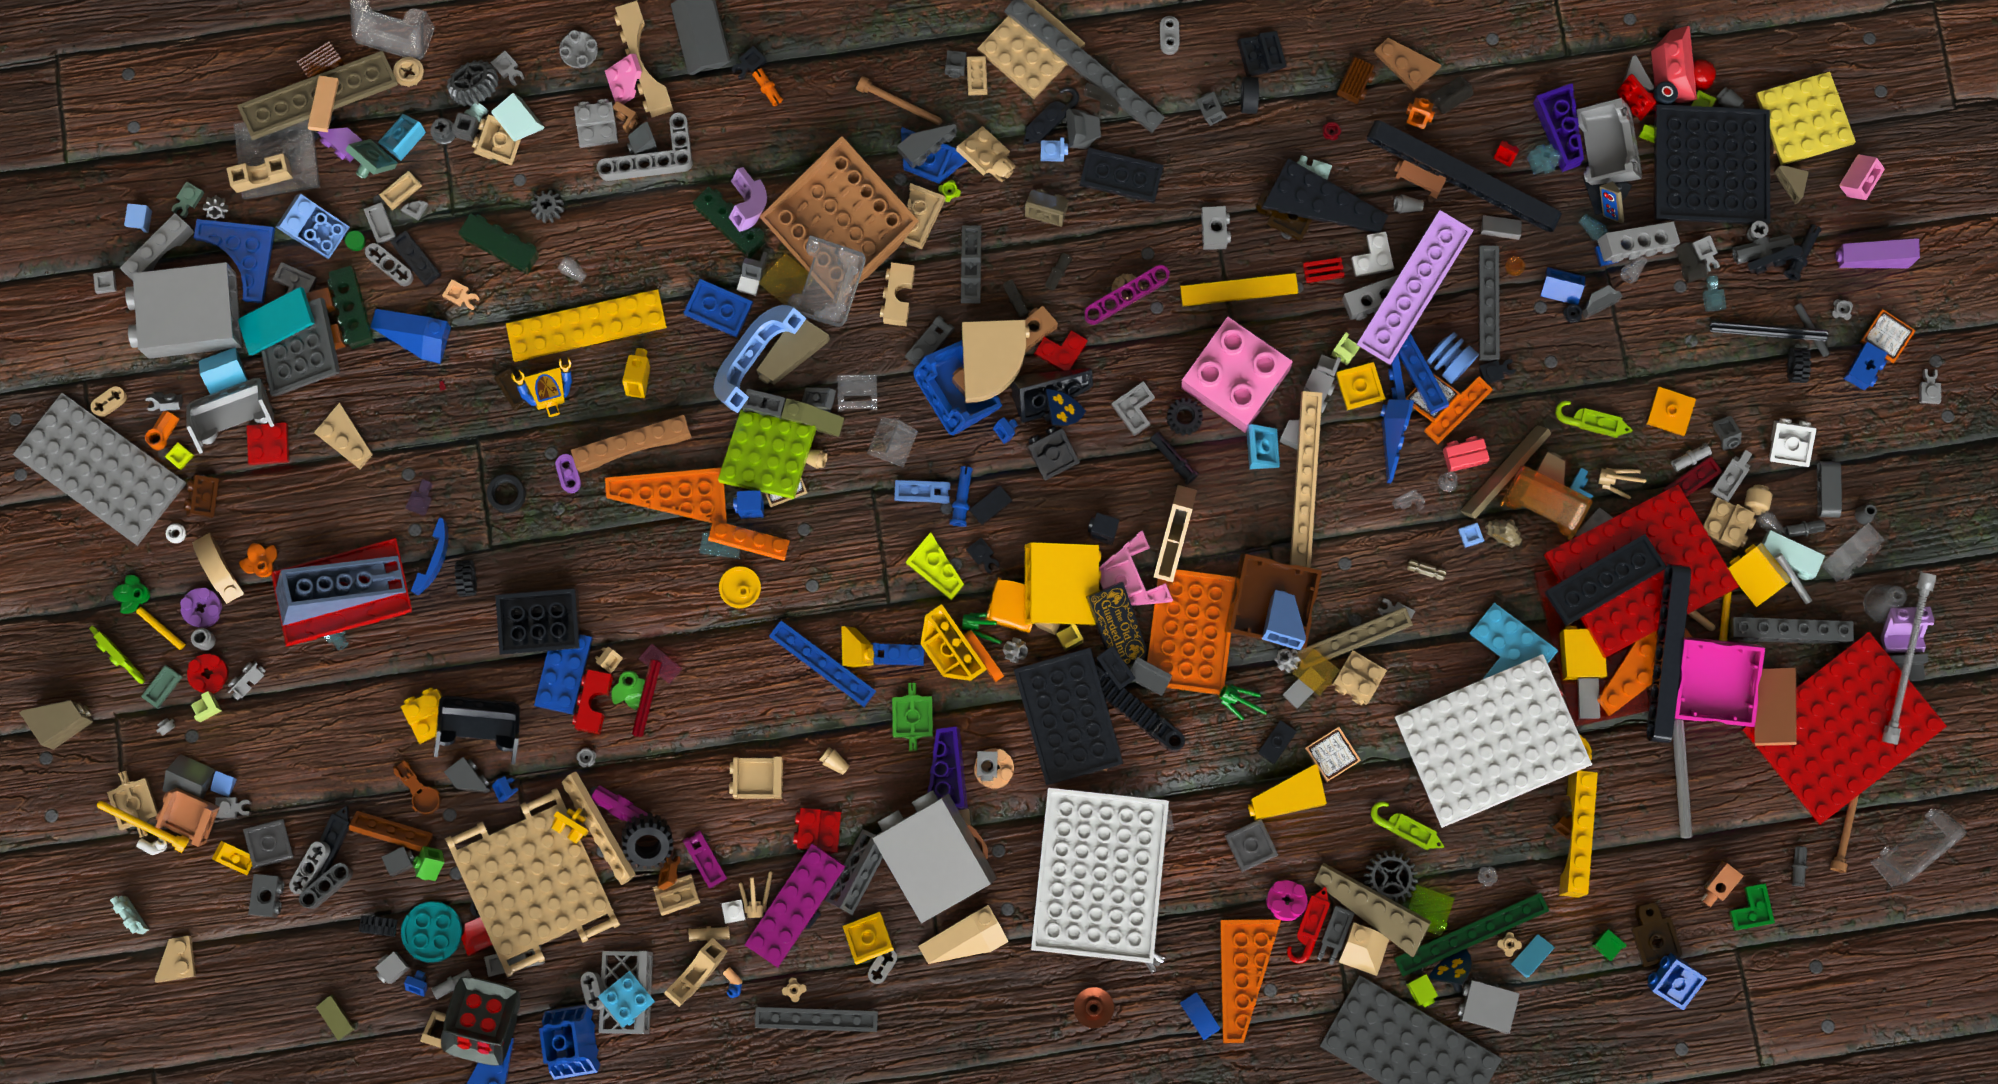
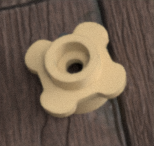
(1503, 944)
(795, 996)

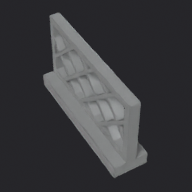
(643, 975)

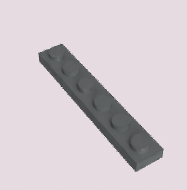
(1489, 303)
(816, 1019)

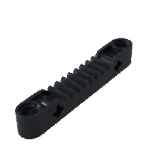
(1140, 714)

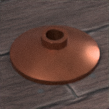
(1101, 999)

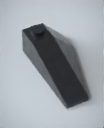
(1030, 394)

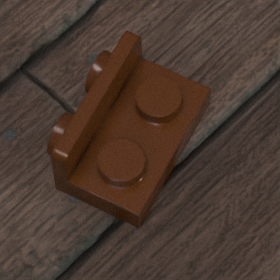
(201, 496)

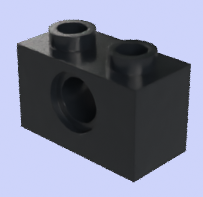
(1103, 528)

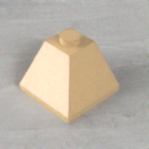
(1364, 949)

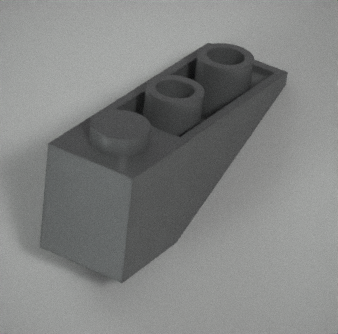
(922, 144)

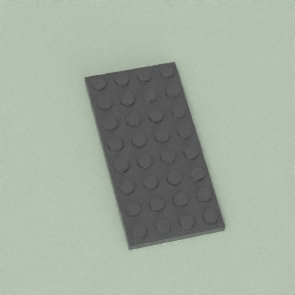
(1402, 1043)

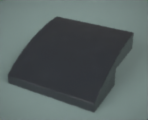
(1261, 54)

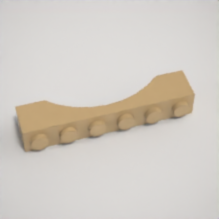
(632, 24)

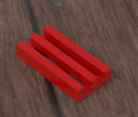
(1326, 269)

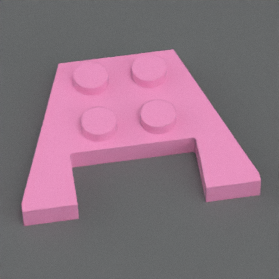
(1122, 569)

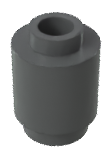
(1729, 99)

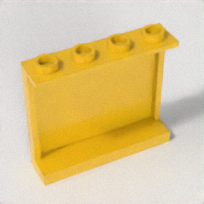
(1059, 581)

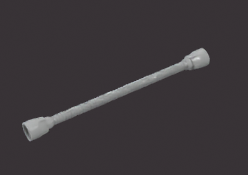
(1925, 584)

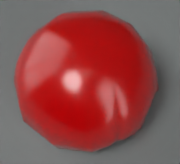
(1704, 74)

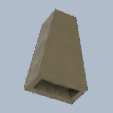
(791, 352)

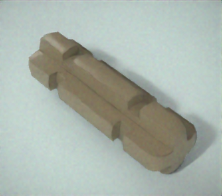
(1426, 569)

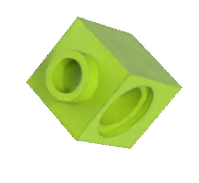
(1422, 991)

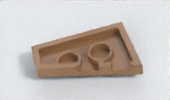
(1406, 64)

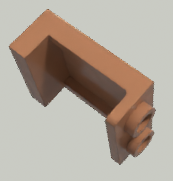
(1420, 177)
(187, 815)

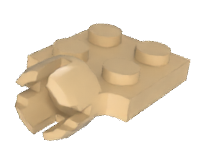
(987, 154)

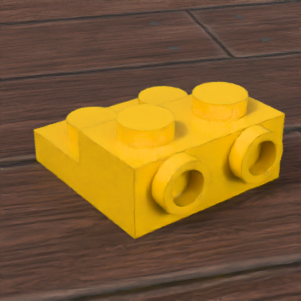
(422, 714)

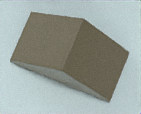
(1793, 181)

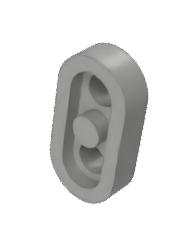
(1169, 34)

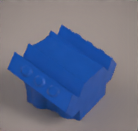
(569, 1042)

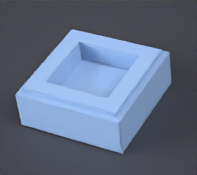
(1471, 535)

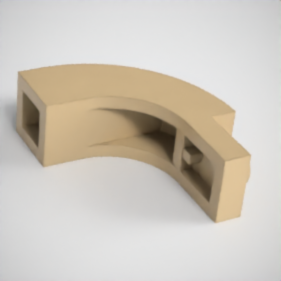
(216, 568)
(696, 973)

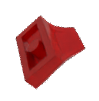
(475, 937)

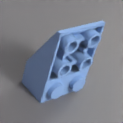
(312, 226)

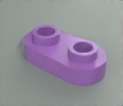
(568, 474)

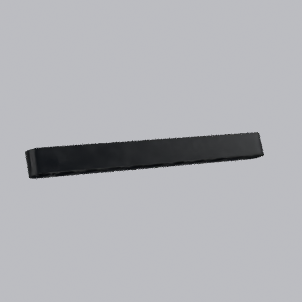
(1464, 176)

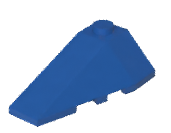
(418, 334)
(1394, 423)

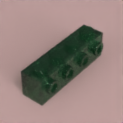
(717, 212)

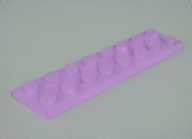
(1415, 287)

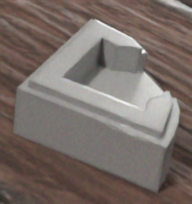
(415, 209)

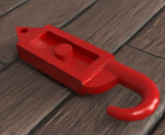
(1311, 925)

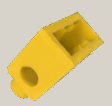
(637, 374)

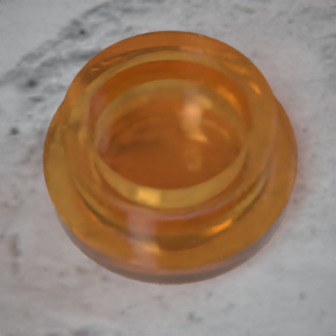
(1515, 266)

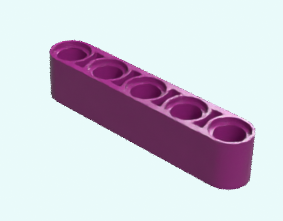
(1120, 302)

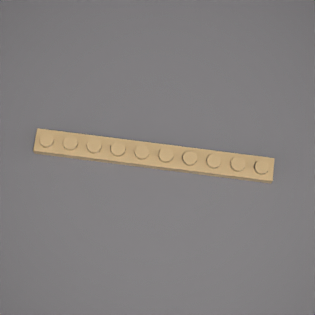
(1306, 479)

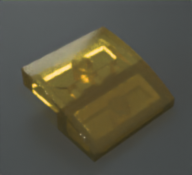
(785, 279)

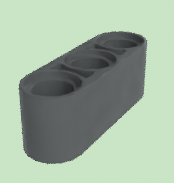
(1829, 489)
(316, 887)

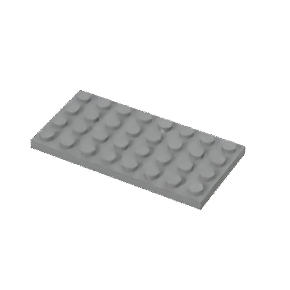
(99, 469)

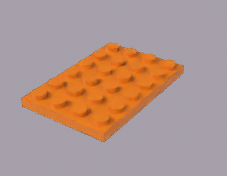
(1190, 631)

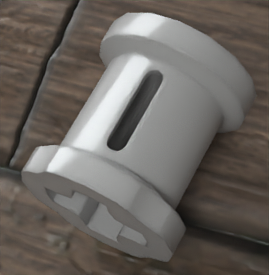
(1757, 226)

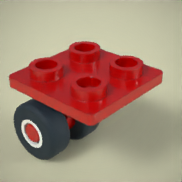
(1642, 101)

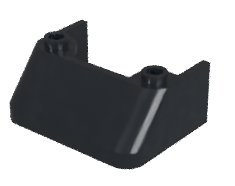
(479, 720)

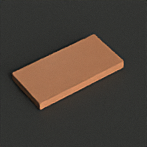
(1776, 708)

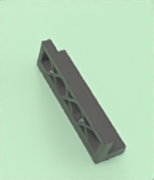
(860, 874)

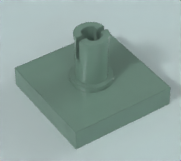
(371, 158)

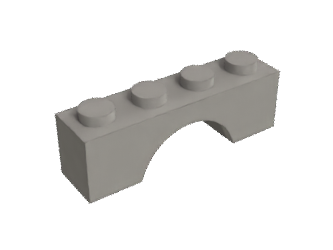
(169, 235)
(1316, 382)

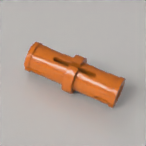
(767, 87)

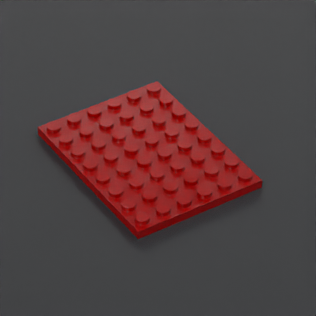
(1678, 540)
(1842, 729)

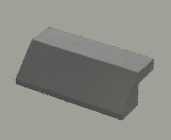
(700, 34)

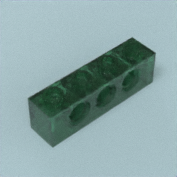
(362, 334)

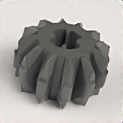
(550, 212)

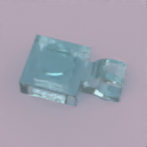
(1714, 298)

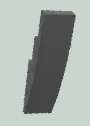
(971, 264)

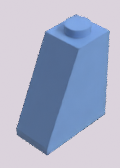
(1284, 621)

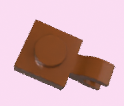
(668, 873)

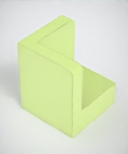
(1345, 349)
(206, 707)

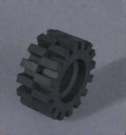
(1798, 365)
(1181, 405)
(465, 578)
(377, 925)

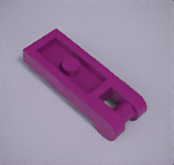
(705, 860)

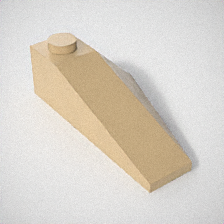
(969, 937)

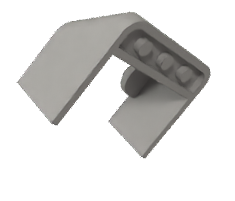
(227, 409)

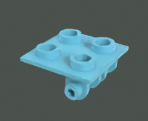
(626, 999)

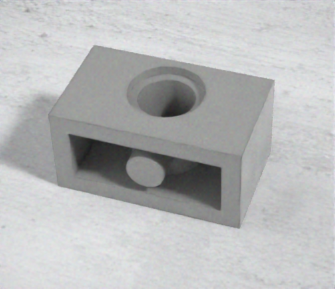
(1211, 238)

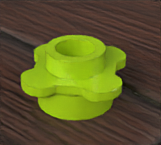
(950, 185)

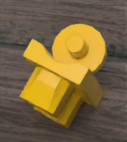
(561, 821)

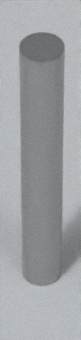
(1795, 581)

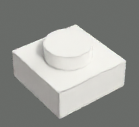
(733, 911)

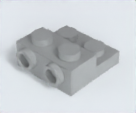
(596, 123)

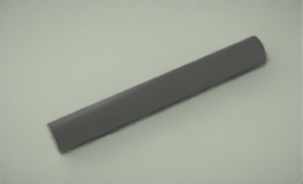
(1808, 324)

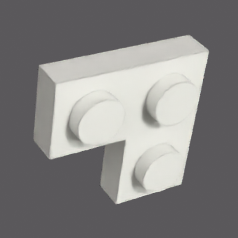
(1379, 258)

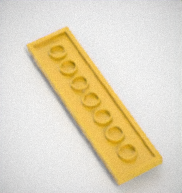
(586, 325)

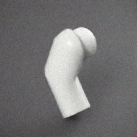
(152, 848)

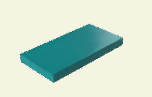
(276, 321)

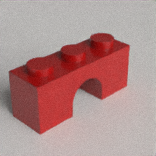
(594, 684)

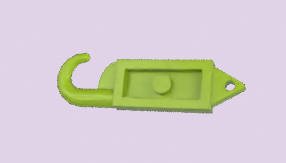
(1594, 421)
(117, 656)
(1407, 828)

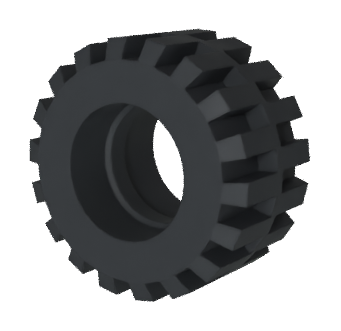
(647, 855)

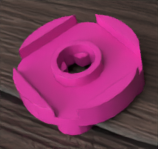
(1294, 892)

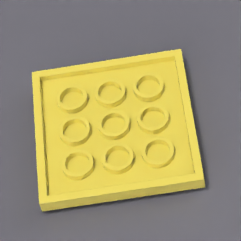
(1806, 118)

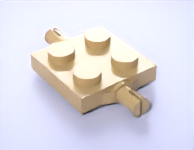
(135, 800)

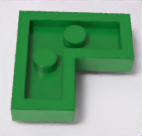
(1758, 911)

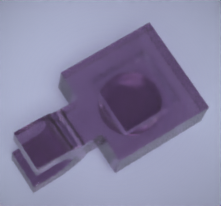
(419, 501)

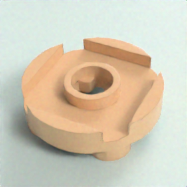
(1004, 774)

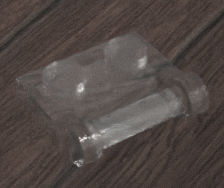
(857, 386)

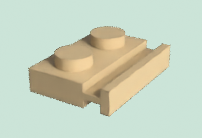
(678, 896)

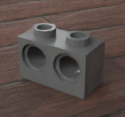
(764, 403)

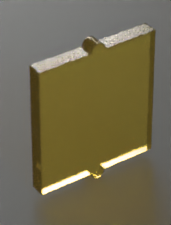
(1316, 672)

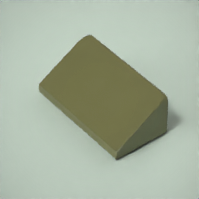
(335, 1017)

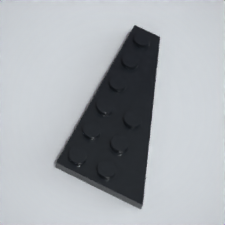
(1315, 198)

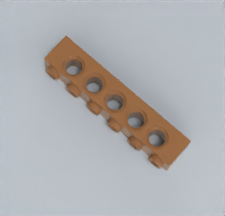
(1046, 325)

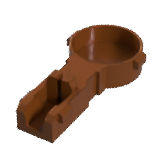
(424, 802)

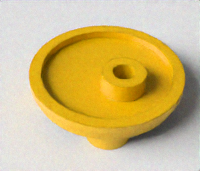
(739, 587)

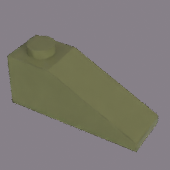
(810, 415)

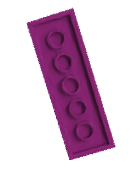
(795, 905)

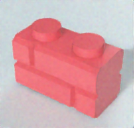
(1465, 454)

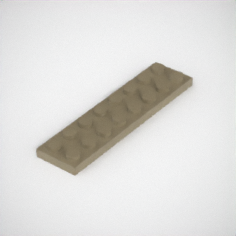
(294, 102)

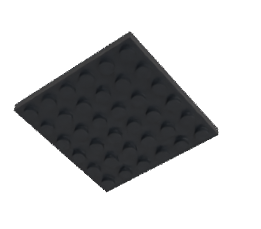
(1711, 164)

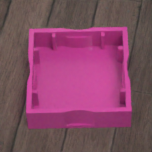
(1719, 681)

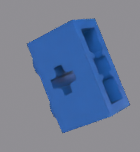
(1858, 374)
(749, 504)

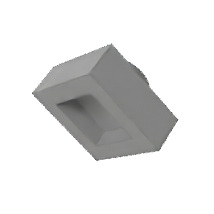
(104, 282)

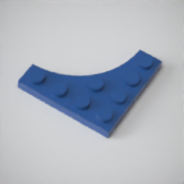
(248, 247)

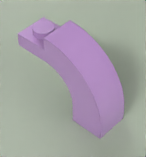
(755, 197)

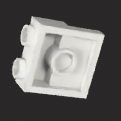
(1792, 442)

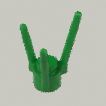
(972, 622)
(1229, 694)

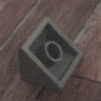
(188, 776)

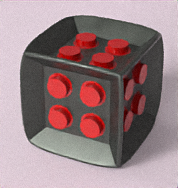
(480, 1021)

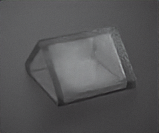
(892, 441)

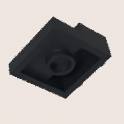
(1052, 452)

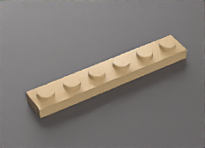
(599, 829)

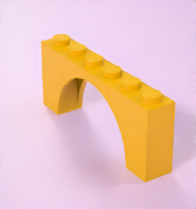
(1576, 875)

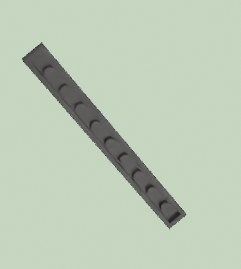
(1084, 64)

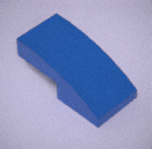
(1200, 1016)

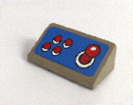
(1612, 202)

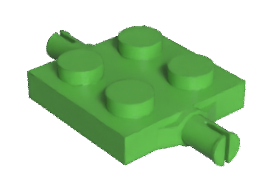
(912, 717)

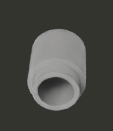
(198, 636)

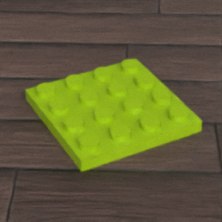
(767, 454)

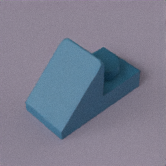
(1579, 482)

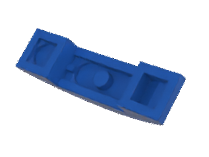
(423, 581)

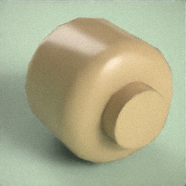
(1758, 499)

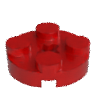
(212, 663)

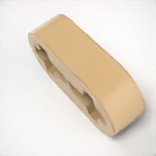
(105, 398)

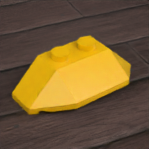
(949, 647)

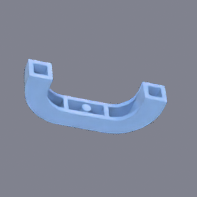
(748, 348)

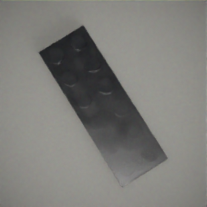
(1605, 580)

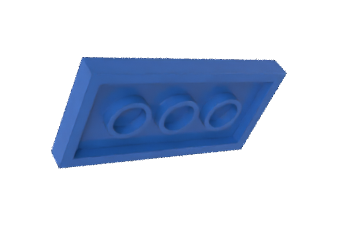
(563, 677)

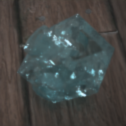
(1543, 159)

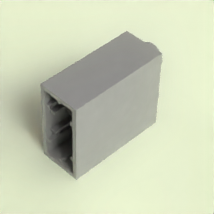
(184, 310)
(933, 855)

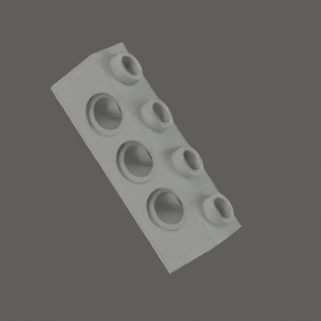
(1664, 234)
(1353, 303)

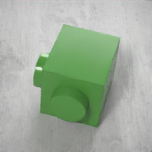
(428, 863)

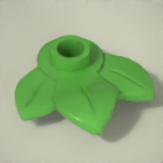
(629, 692)

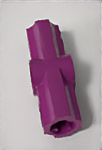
(616, 805)

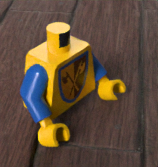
(546, 388)

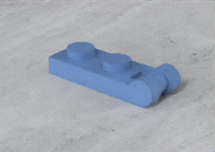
(921, 491)

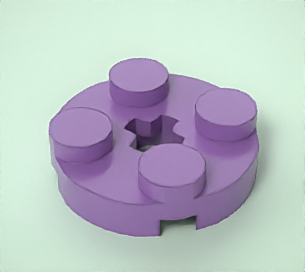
(211, 612)

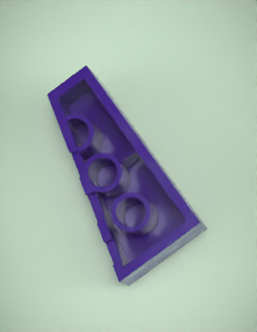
(1560, 123)
(948, 767)

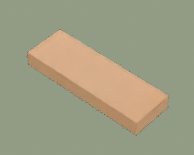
(323, 103)

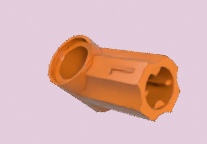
(162, 428)

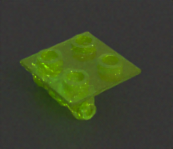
(1433, 907)

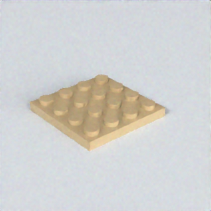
(1023, 56)

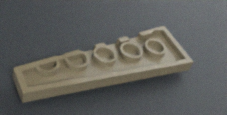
(1385, 915)

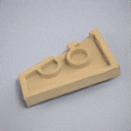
(926, 208)
(342, 436)

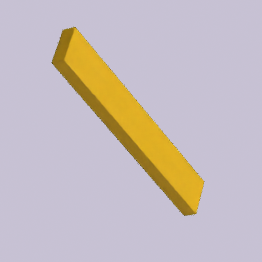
(1239, 289)

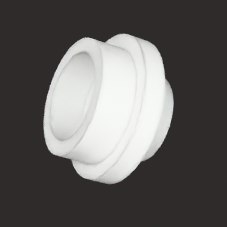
(170, 531)

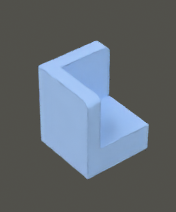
(138, 217)

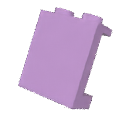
(1898, 629)

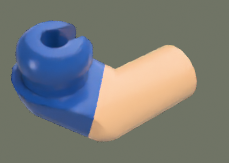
(735, 983)

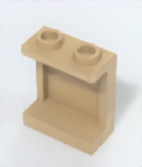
(757, 778)

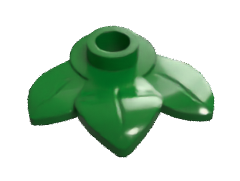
(128, 594)

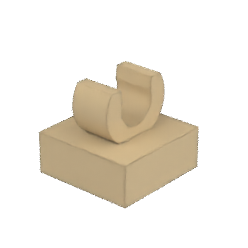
(609, 659)

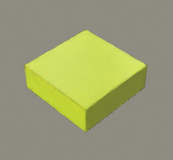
(179, 456)

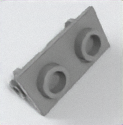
(250, 673)

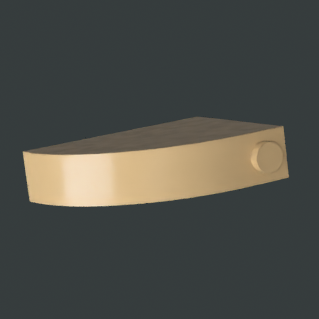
(992, 356)
(1175, 533)

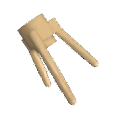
(1608, 476)
(755, 909)

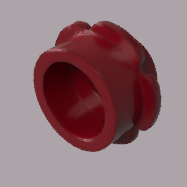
(1331, 126)

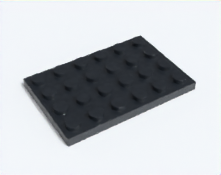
(1068, 716)

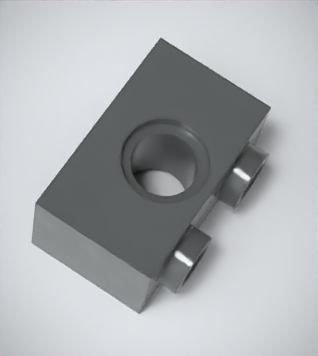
(260, 885)

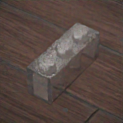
(1853, 553)

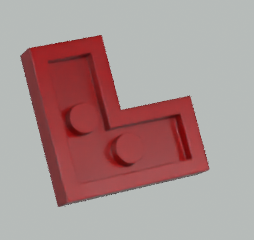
(1062, 356)

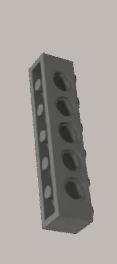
(1790, 630)

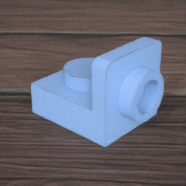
(1053, 150)

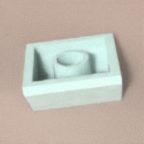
(517, 118)

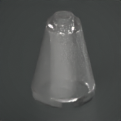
(1882, 598)

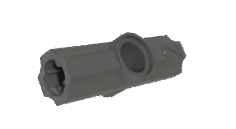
(1761, 248)

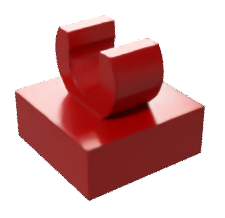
(1506, 153)

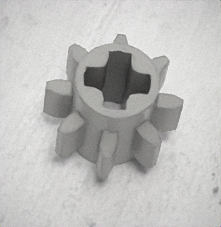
(217, 212)
(1015, 650)
(1287, 659)

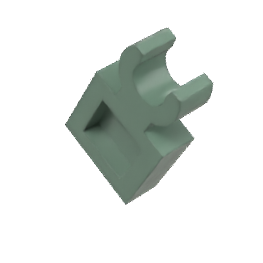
(188, 196)

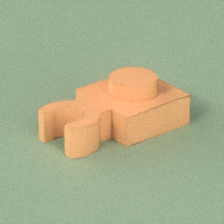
(458, 294)

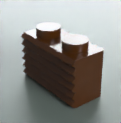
(320, 60)
(1355, 80)

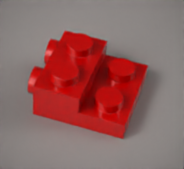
(817, 828)

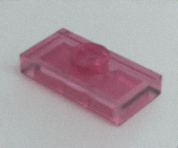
(668, 668)

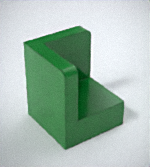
(1608, 944)

